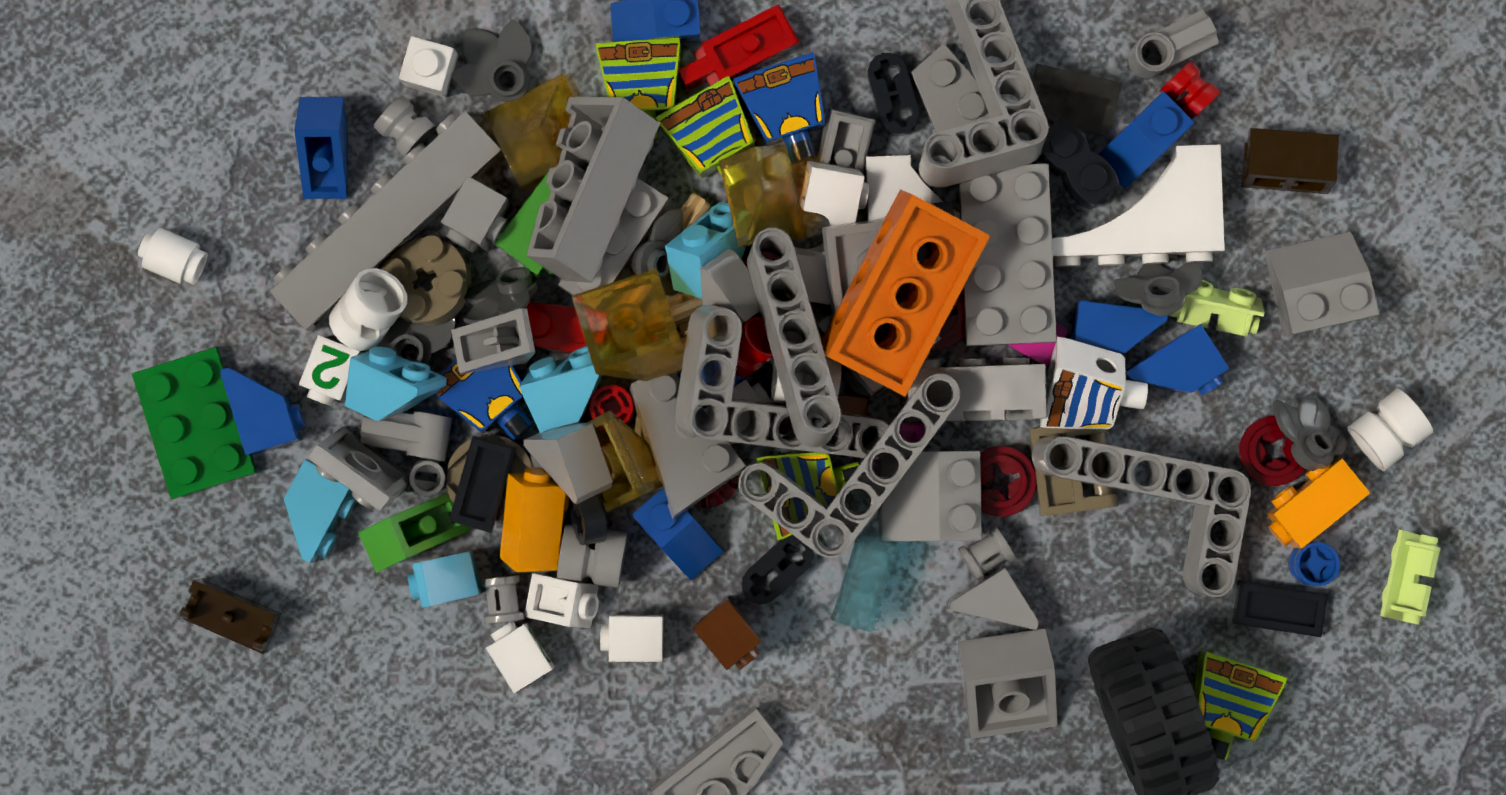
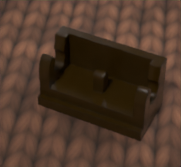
(1290, 161)
(230, 615)

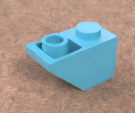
(699, 245)
(387, 384)
(560, 389)
(314, 509)
(445, 579)

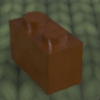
(728, 635)

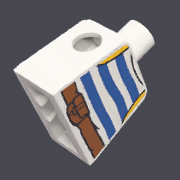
(1088, 387)

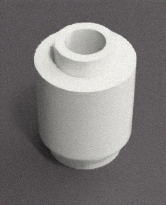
(172, 256)

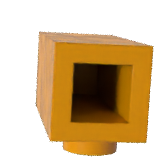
(1316, 504)
(532, 521)

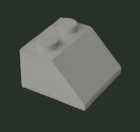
(1320, 284)
(933, 499)
(1008, 683)

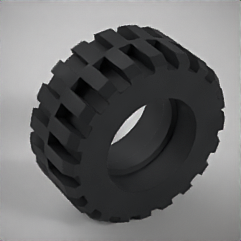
(1153, 715)

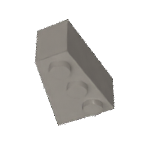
(987, 392)

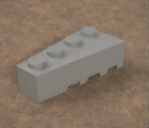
(590, 184)

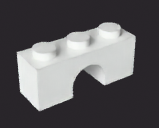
(837, 196)

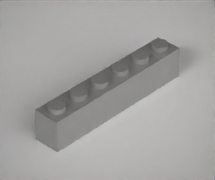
(387, 221)

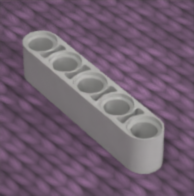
(791, 357)

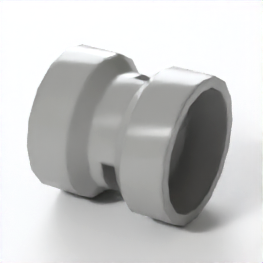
(401, 123)

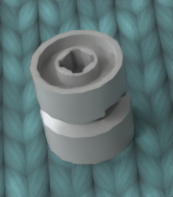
(598, 560)

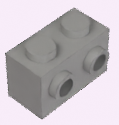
(476, 216)

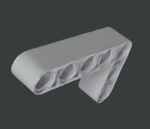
(1005, 118)
(764, 416)
(862, 478)
(1162, 483)

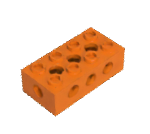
(931, 297)

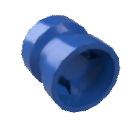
(1322, 563)

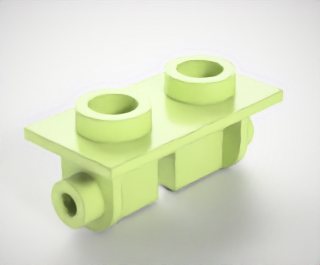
(1232, 306)
(1411, 557)

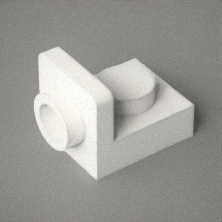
(561, 601)

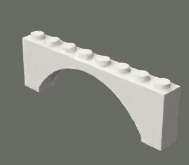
(1173, 218)

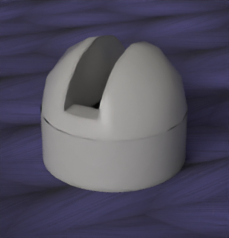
(425, 486)

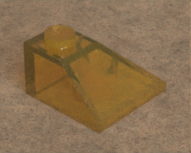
(530, 130)
(762, 193)
(630, 328)
(627, 459)

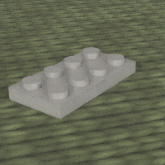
(1013, 280)

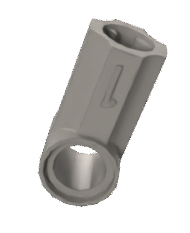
(1175, 44)
(415, 433)

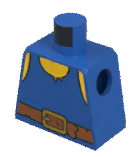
(785, 104)
(486, 398)

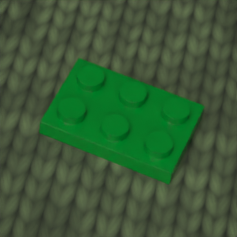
(192, 423)

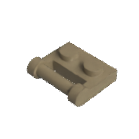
(1064, 495)

